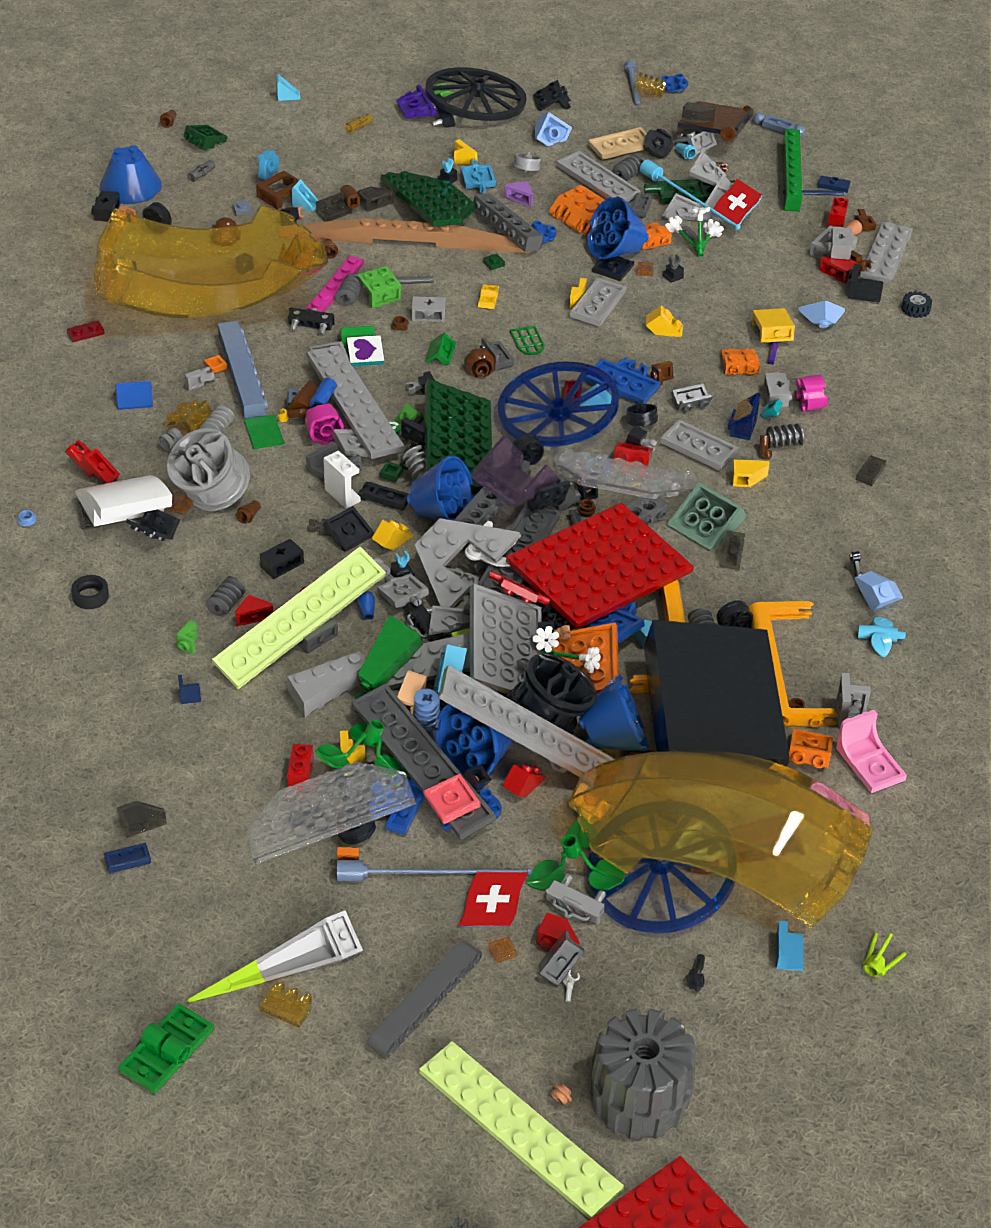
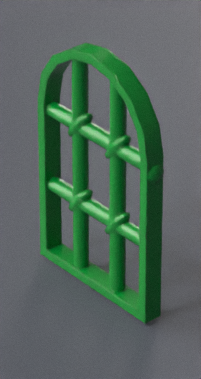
(529, 336)

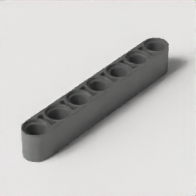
(423, 998)

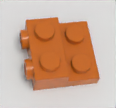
(658, 236)
(740, 361)
(810, 748)

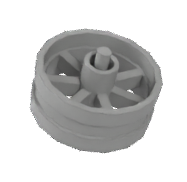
(527, 162)

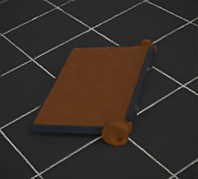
(727, 121)

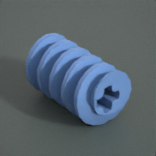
(427, 707)

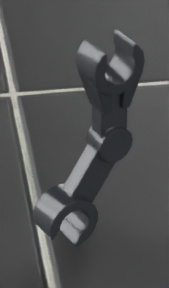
(855, 560)

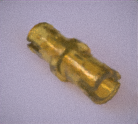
(364, 121)

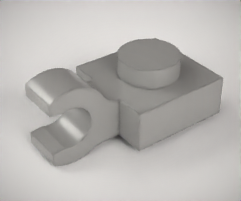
(197, 378)

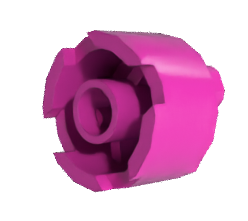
(811, 392)
(321, 422)

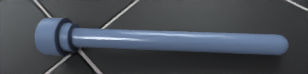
(630, 68)

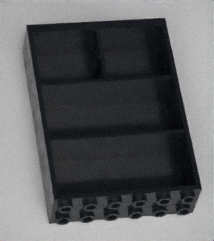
(714, 690)

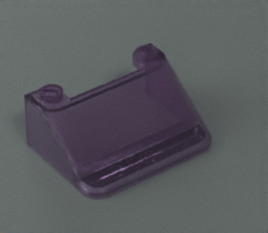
(504, 479)

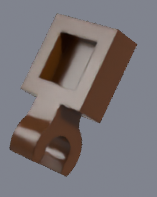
(866, 221)
(858, 258)

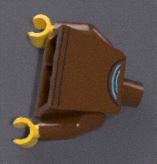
(299, 404)

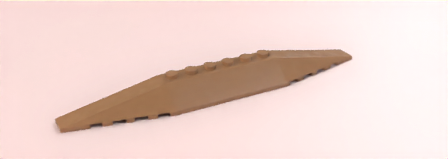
(448, 236)

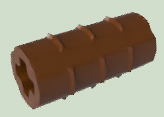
(350, 196)

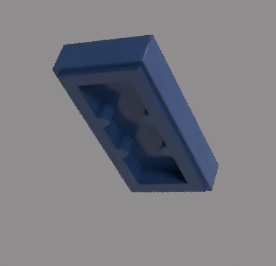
(834, 183)
(127, 858)

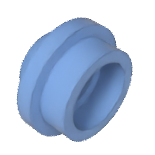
(26, 518)

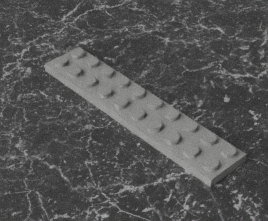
(356, 402)
(518, 723)

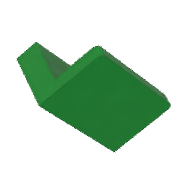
(361, 331)
(441, 348)

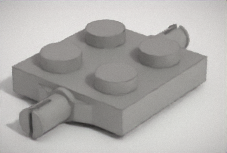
(403, 590)

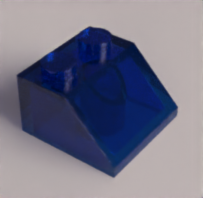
(745, 418)

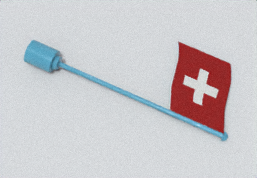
(730, 207)

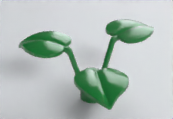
(361, 733)
(604, 875)

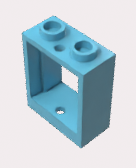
(451, 656)

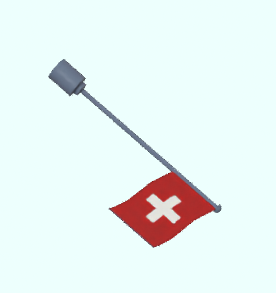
(490, 899)

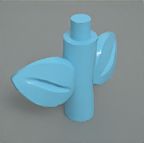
(881, 635)

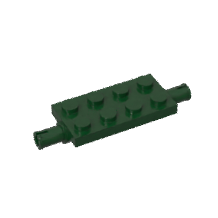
(695, 187)

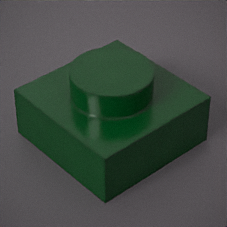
(493, 261)
(391, 471)

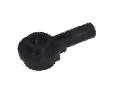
(697, 979)

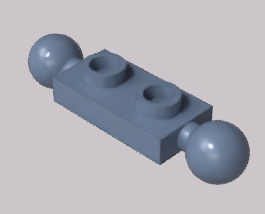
(776, 123)

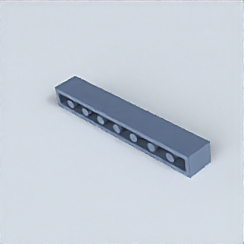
(242, 369)

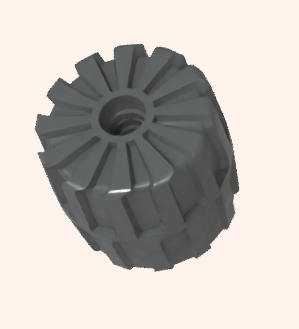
(643, 1074)

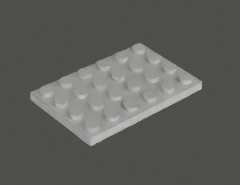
(501, 638)

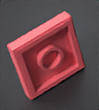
(451, 798)

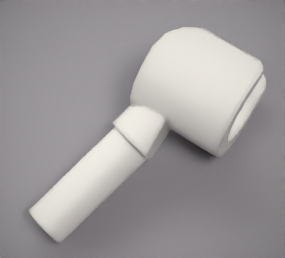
(569, 982)

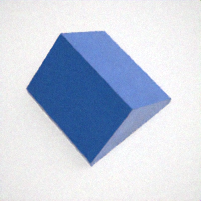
(134, 395)

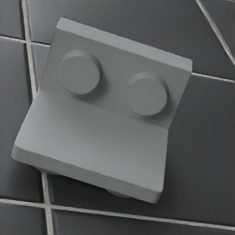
(699, 139)

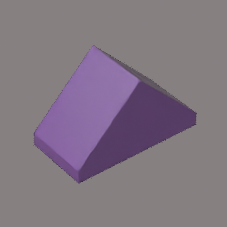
(519, 192)

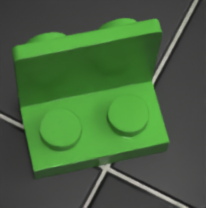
(381, 285)

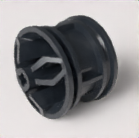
(554, 691)

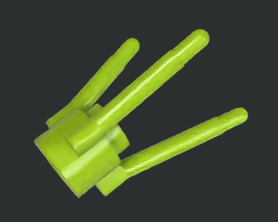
(875, 964)

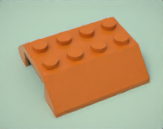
(580, 207)

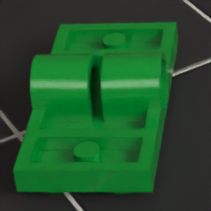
(165, 1048)

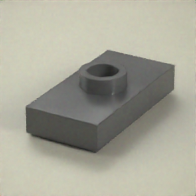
(642, 204)

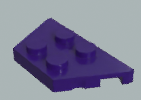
(416, 104)

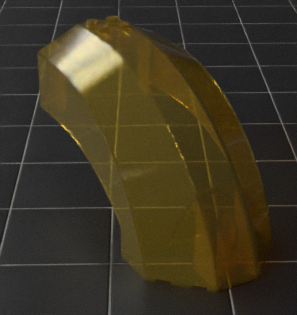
(203, 269)
(727, 817)

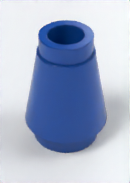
(366, 605)

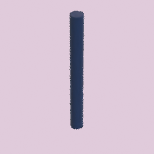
(822, 192)

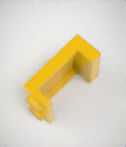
(774, 325)

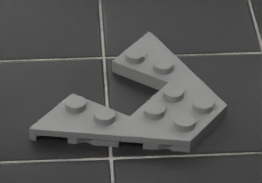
(706, 171)
(442, 544)
(451, 619)

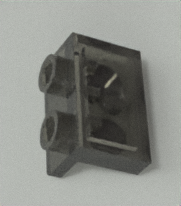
(332, 208)

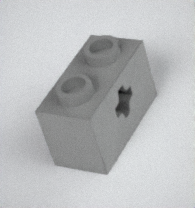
(840, 243)
(429, 309)
(777, 387)

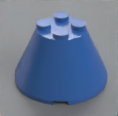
(131, 176)
(615, 230)
(442, 490)
(614, 720)
(469, 741)

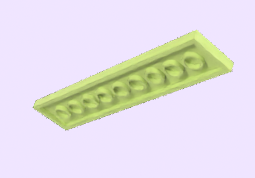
(298, 618)
(522, 1130)

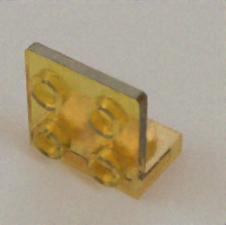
(189, 414)

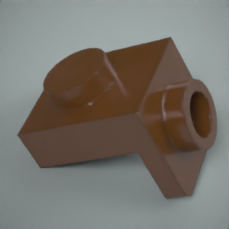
(662, 371)

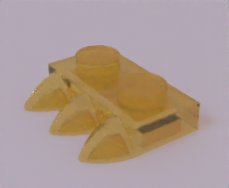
(286, 1005)

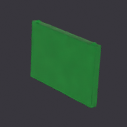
(264, 431)

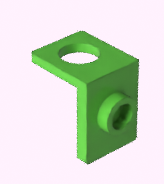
(409, 412)

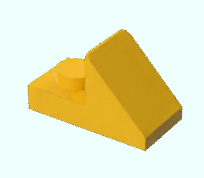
(463, 153)
(345, 744)

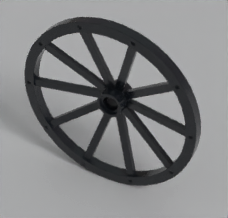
(477, 88)

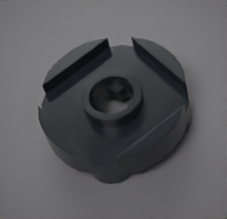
(653, 148)

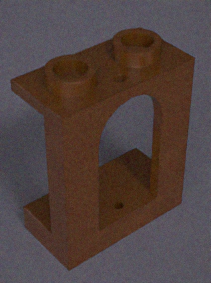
(272, 197)

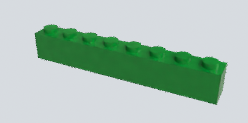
(792, 170)

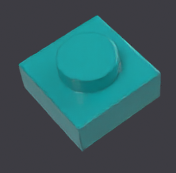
(772, 409)

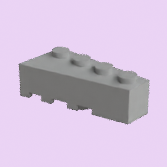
(324, 682)

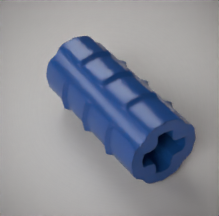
(323, 392)

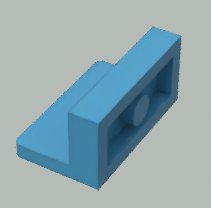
(788, 948)

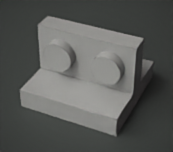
(851, 699)

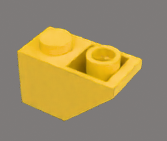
(663, 323)
(749, 472)
(391, 534)

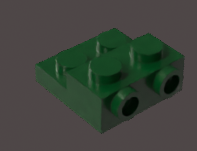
(203, 136)

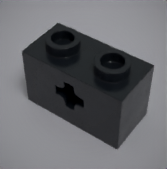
(105, 205)
(281, 558)

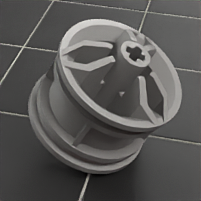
(208, 469)

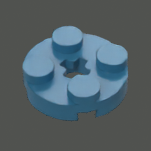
(268, 164)

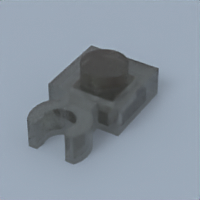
(315, 526)

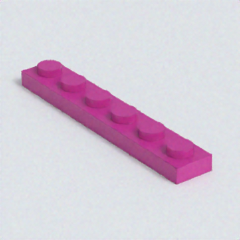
(327, 293)

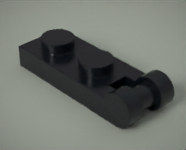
(383, 495)

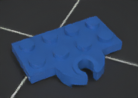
(630, 382)
(625, 619)

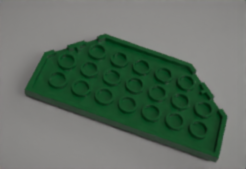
(431, 198)

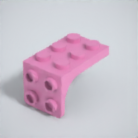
(865, 753)

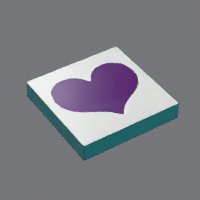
(365, 350)

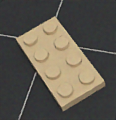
(618, 143)

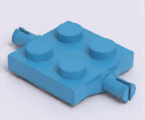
(478, 176)

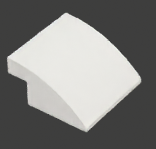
(124, 499)

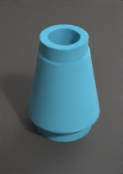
(686, 150)

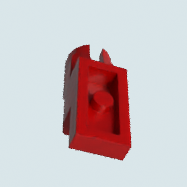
(92, 462)

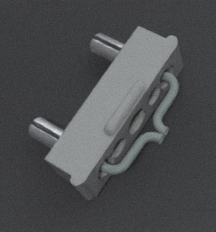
(570, 900)

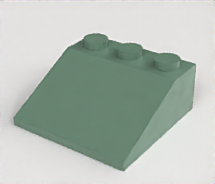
(707, 517)

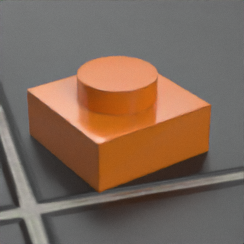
(216, 364)
(347, 853)

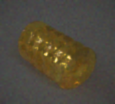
(650, 84)

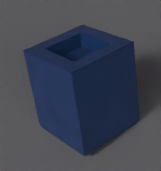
(190, 692)

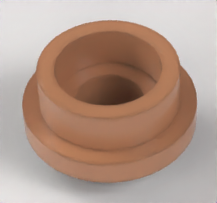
(561, 1094)

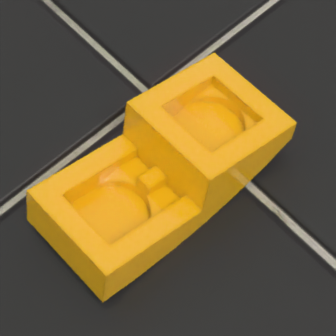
(577, 292)
(488, 296)

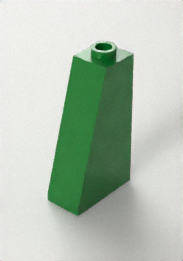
(389, 653)

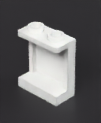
(337, 479)

